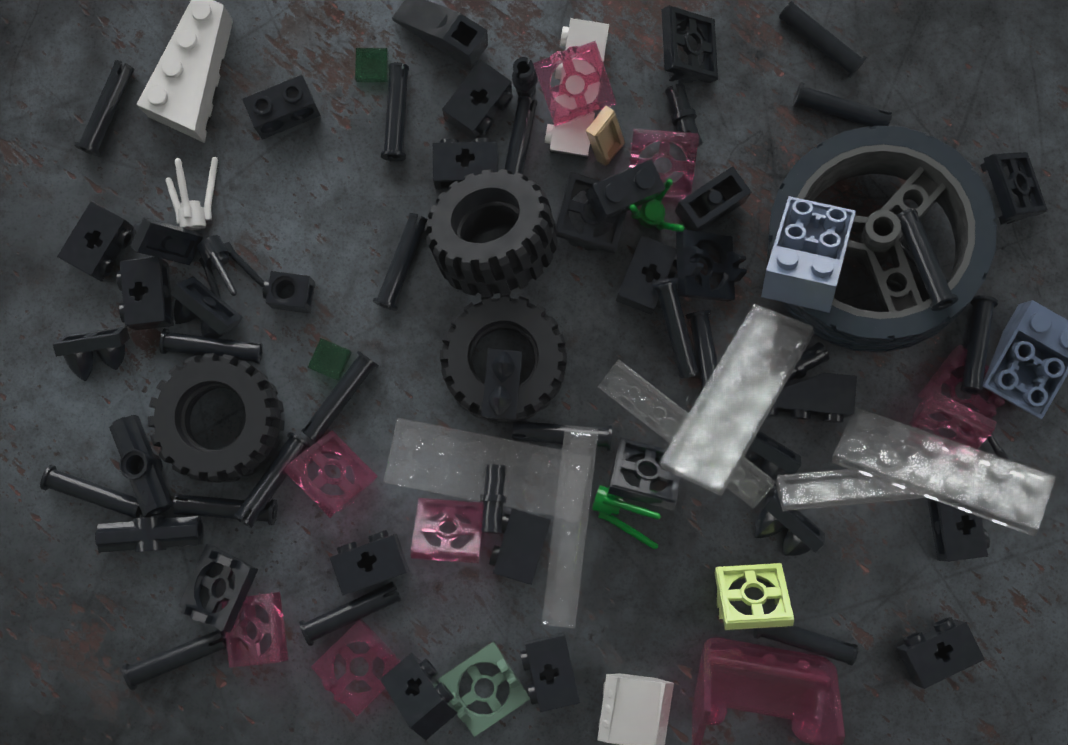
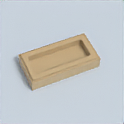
(605, 136)

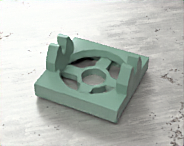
(517, 694)

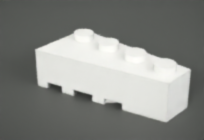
(188, 70)
(572, 136)

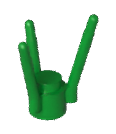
(653, 213)
(609, 504)

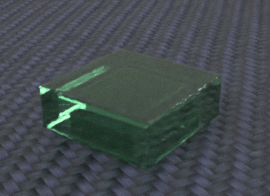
(371, 65)
(329, 359)

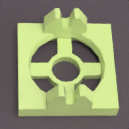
(770, 573)

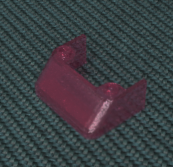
(768, 684)

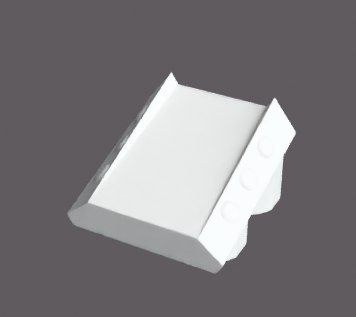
(635, 710)

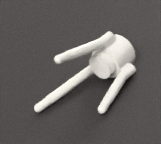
(190, 213)

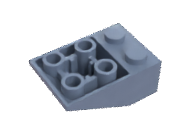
(808, 254)
(1030, 359)

